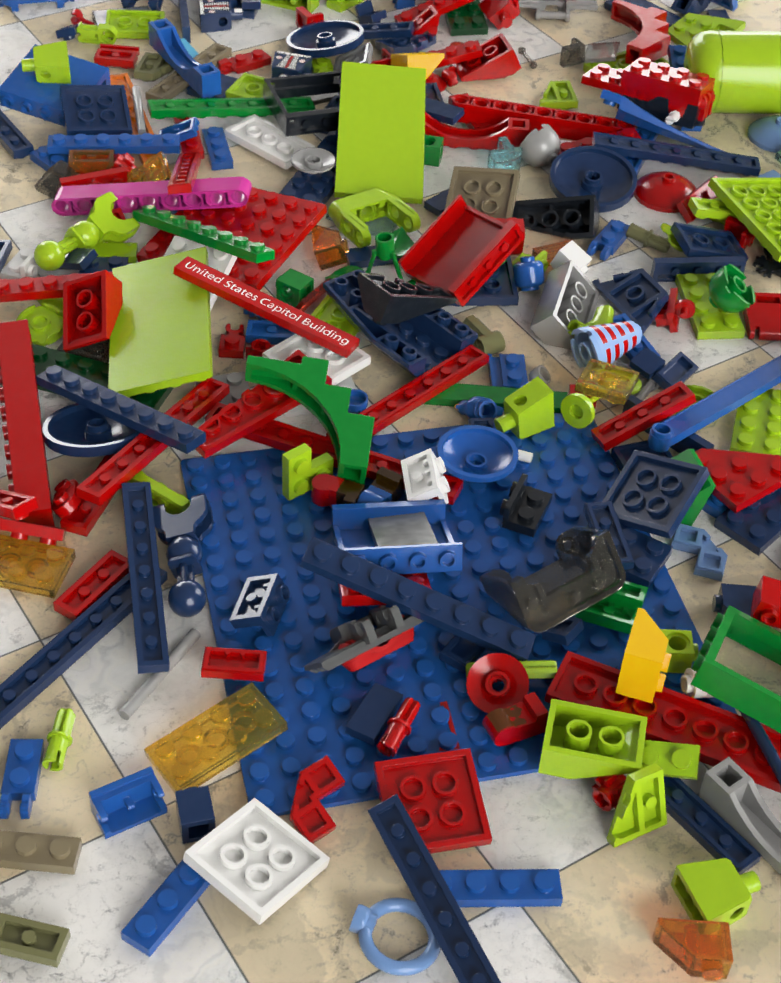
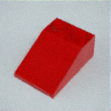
(497, 61)
(90, 309)

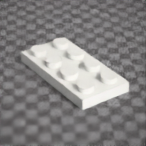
(266, 140)

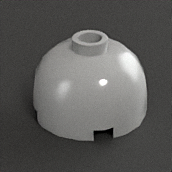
(541, 146)

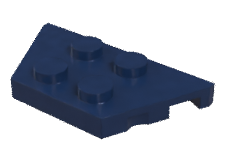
(635, 295)

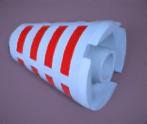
(604, 341)

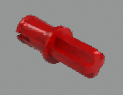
(398, 727)

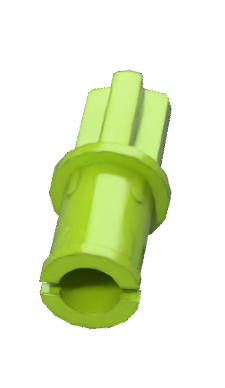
(59, 739)

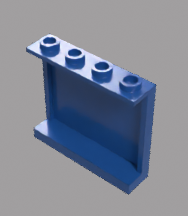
(43, 100)
(353, 535)

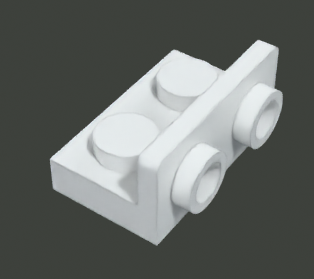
(21, 265)
(425, 477)

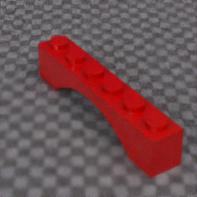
(482, 138)

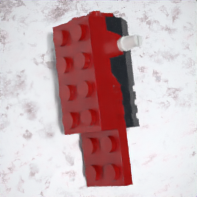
(661, 90)

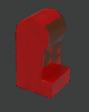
(516, 721)

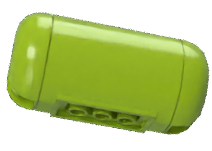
(743, 67)

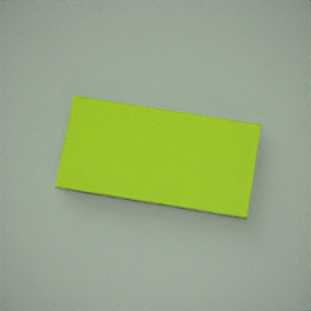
(381, 131)
(161, 328)

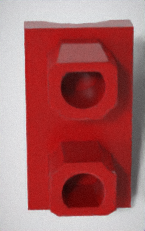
(674, 310)

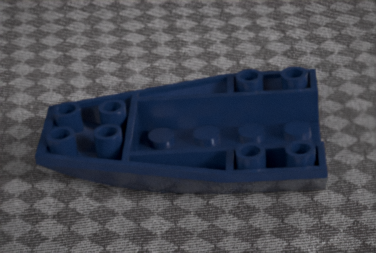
(412, 344)

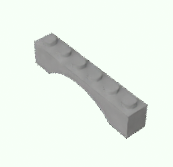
(739, 803)

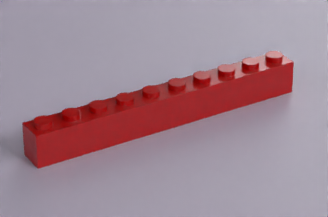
(24, 420)

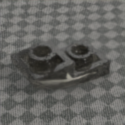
(49, 182)

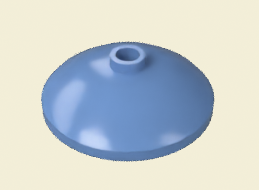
(766, 133)

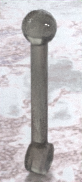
(521, 50)

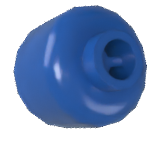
(528, 273)

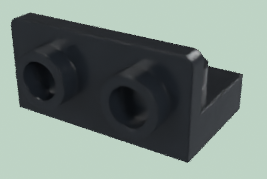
(524, 508)

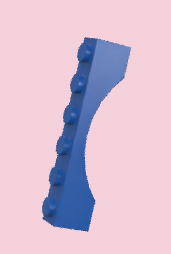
(201, 77)

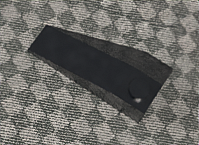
(563, 216)
(399, 299)

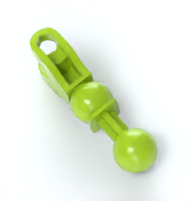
(98, 228)

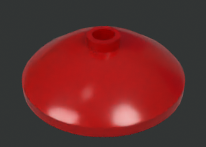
(662, 191)

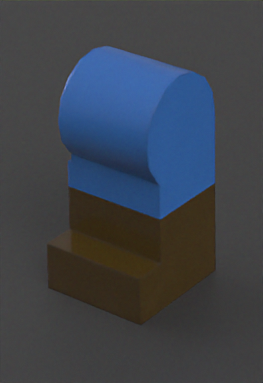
(385, 488)

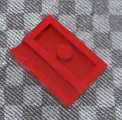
(117, 56)

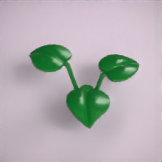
(388, 247)

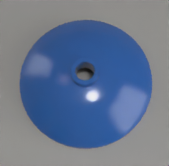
(478, 453)

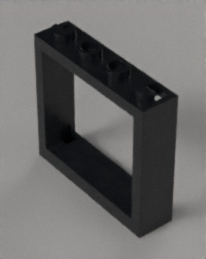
(303, 85)

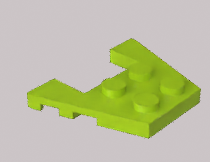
(692, 24)

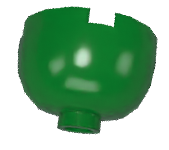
(729, 290)

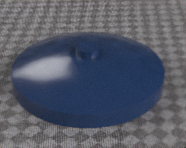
(325, 38)
(594, 172)
(85, 433)

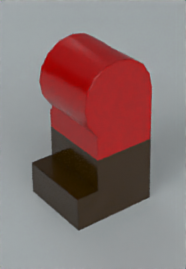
(333, 490)

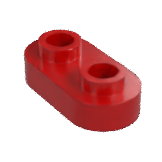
(65, 498)

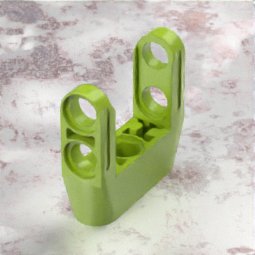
(355, 210)

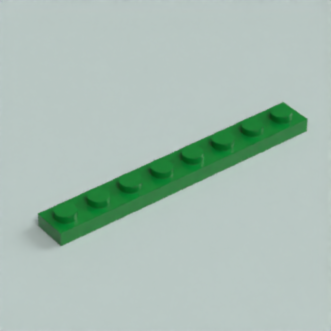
(222, 107)
(206, 235)

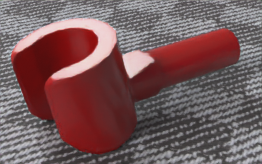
(78, 17)

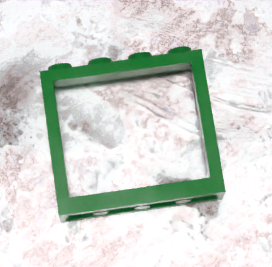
(729, 685)

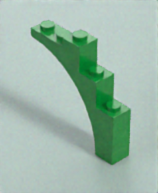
(328, 403)

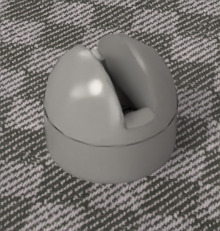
(541, 372)

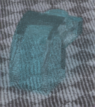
(505, 156)

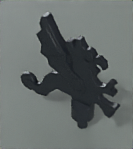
(769, 265)

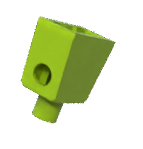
(49, 63)
(528, 410)
(714, 890)

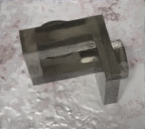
(572, 54)

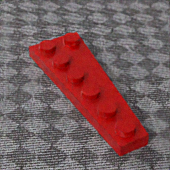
(247, 414)

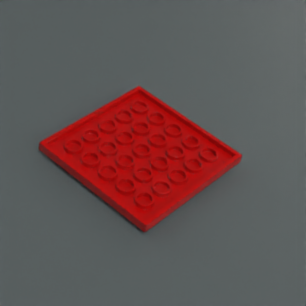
(266, 218)

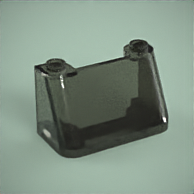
(581, 577)

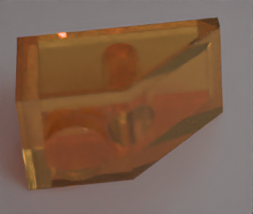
(329, 247)
(696, 946)

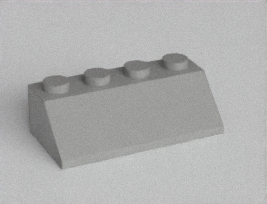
(564, 298)

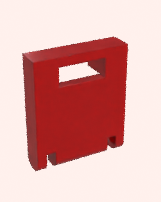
(764, 316)

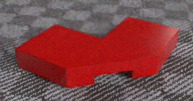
(313, 785)

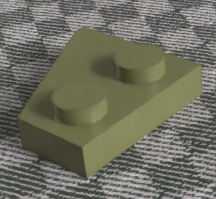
(151, 67)

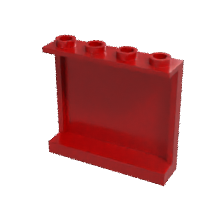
(461, 250)

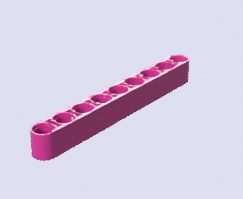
(206, 194)

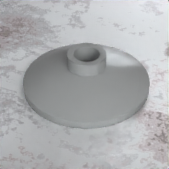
(313, 160)

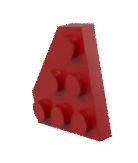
(741, 476)

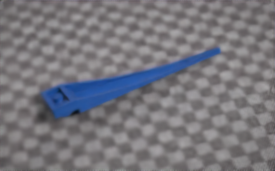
(635, 115)

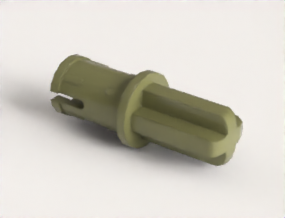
(648, 238)

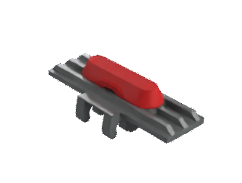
(361, 645)

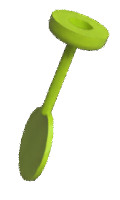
(579, 409)

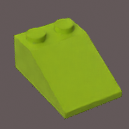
(591, 741)

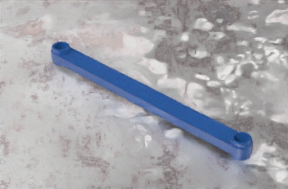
(714, 406)

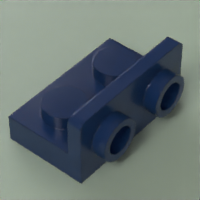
(261, 603)

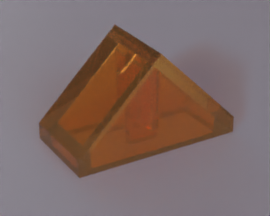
(90, 160)

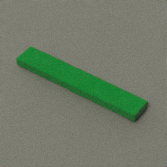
(460, 392)

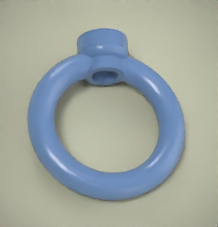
(365, 922)

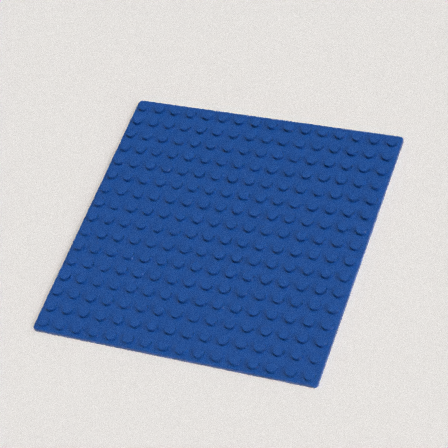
(267, 534)

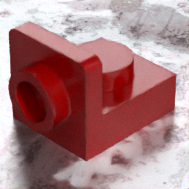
(304, 17)

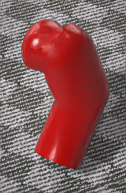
(449, 75)

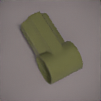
(487, 341)

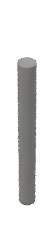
(140, 121)
(156, 678)

